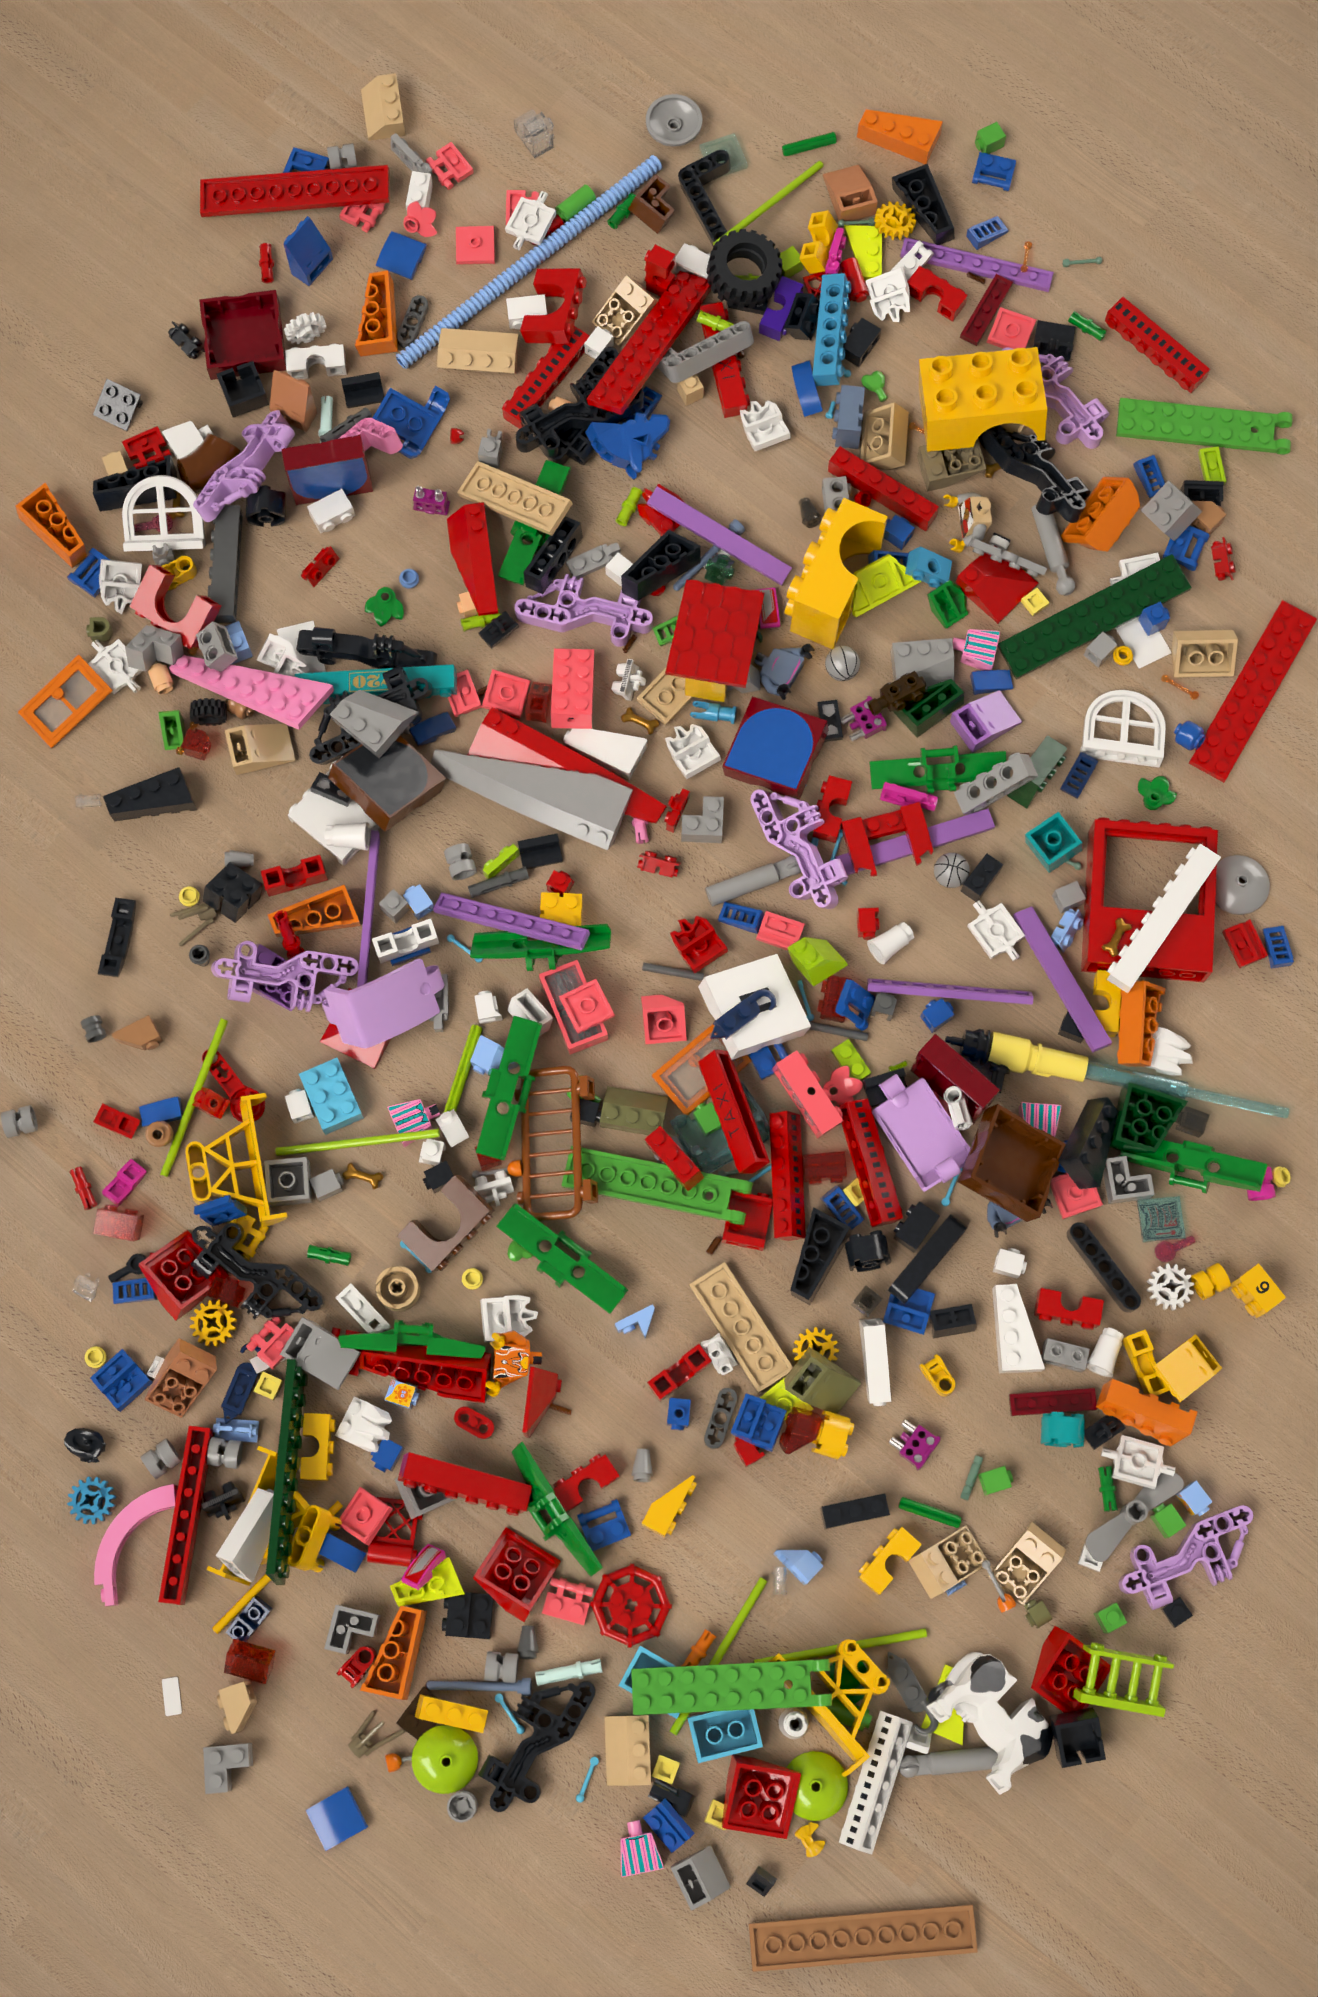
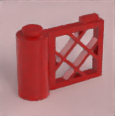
(853, 273)
(392, 1550)

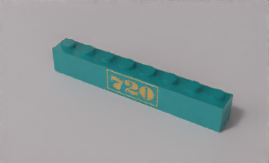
(371, 681)

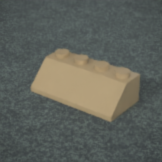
(478, 350)

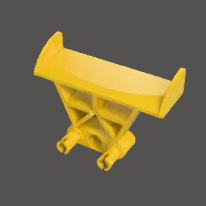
(196, 1159)
(311, 1522)
(873, 1681)

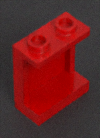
(754, 1231)

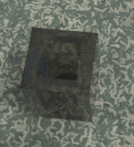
(1192, 1121)
(866, 1301)

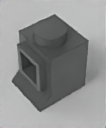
(884, 1004)

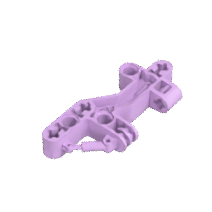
(1078, 419)
(244, 472)
(580, 612)
(815, 873)
(247, 972)
(1191, 1550)

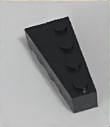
(660, 564)
(1089, 1143)

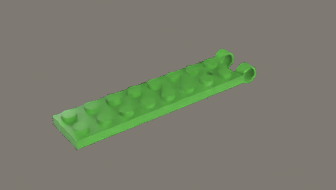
(1202, 425)
(657, 1186)
(726, 1687)

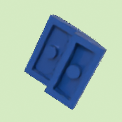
(401, 255)
(912, 1314)
(121, 1380)
(758, 1422)
(336, 1818)

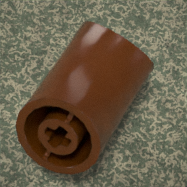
(200, 464)

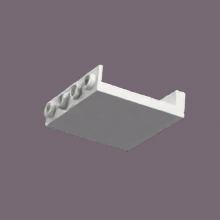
(317, 812)

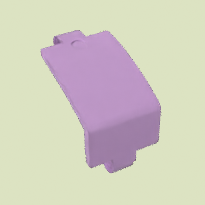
(385, 1004)
(921, 1132)

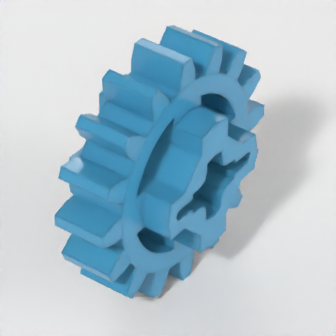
(86, 1491)

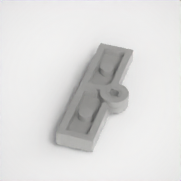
(1014, 560)

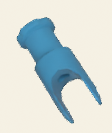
(714, 712)

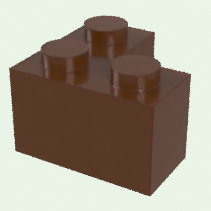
(650, 206)

